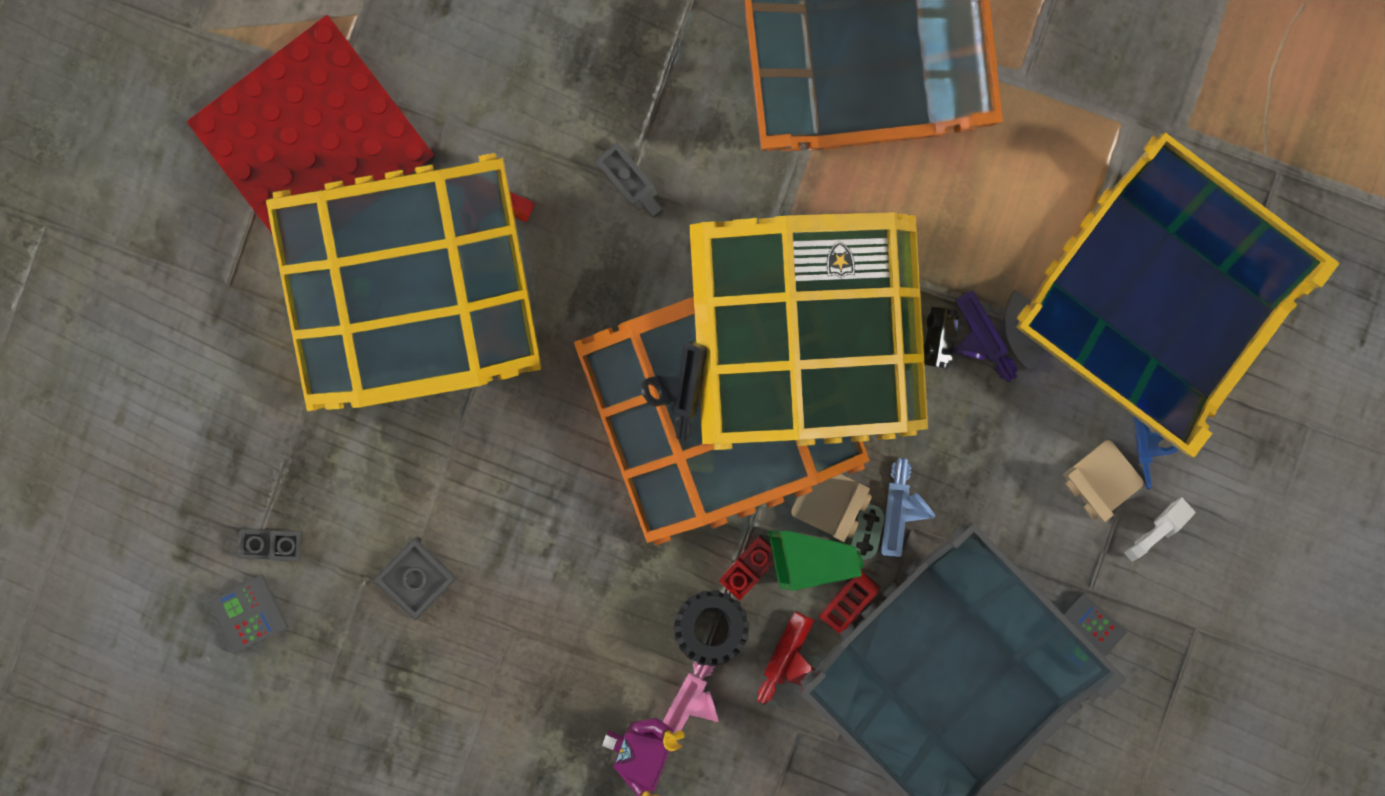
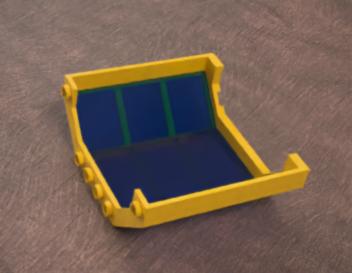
(1172, 291)

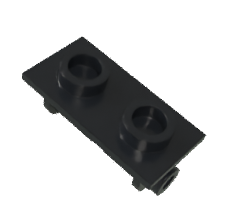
(940, 323)

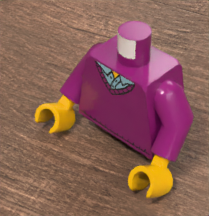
(643, 753)

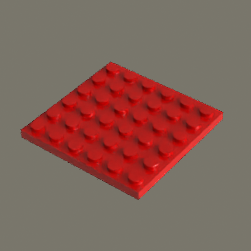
(308, 122)

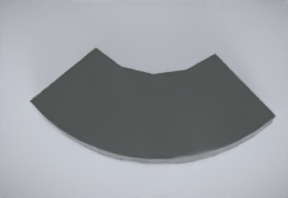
(1022, 346)

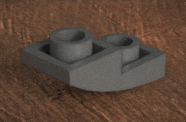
(269, 544)

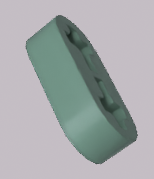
(874, 533)

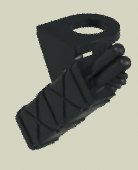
(680, 389)

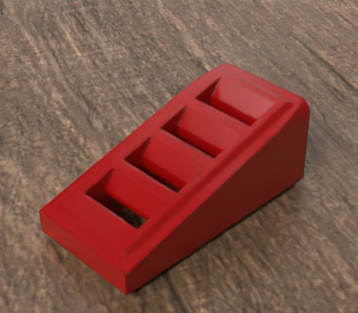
(863, 581)

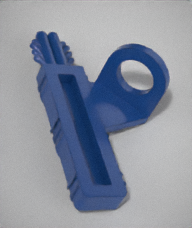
(1148, 447)

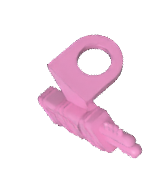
(692, 699)

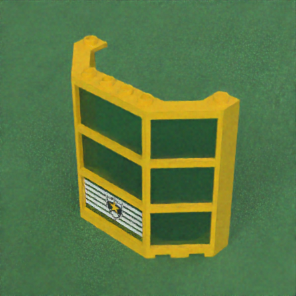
(809, 328)

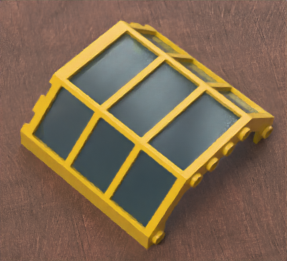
(404, 284)

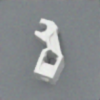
(1167, 524)

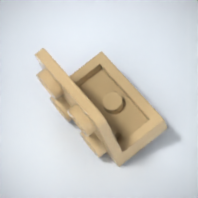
(1103, 480)
(833, 506)

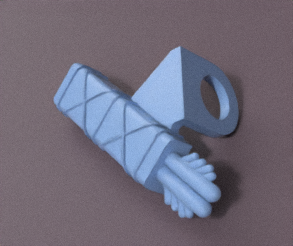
(901, 509)

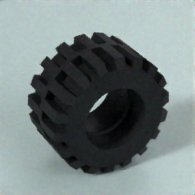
(722, 604)

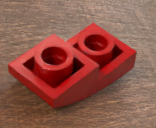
(748, 568)

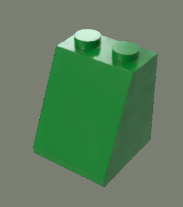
(811, 561)

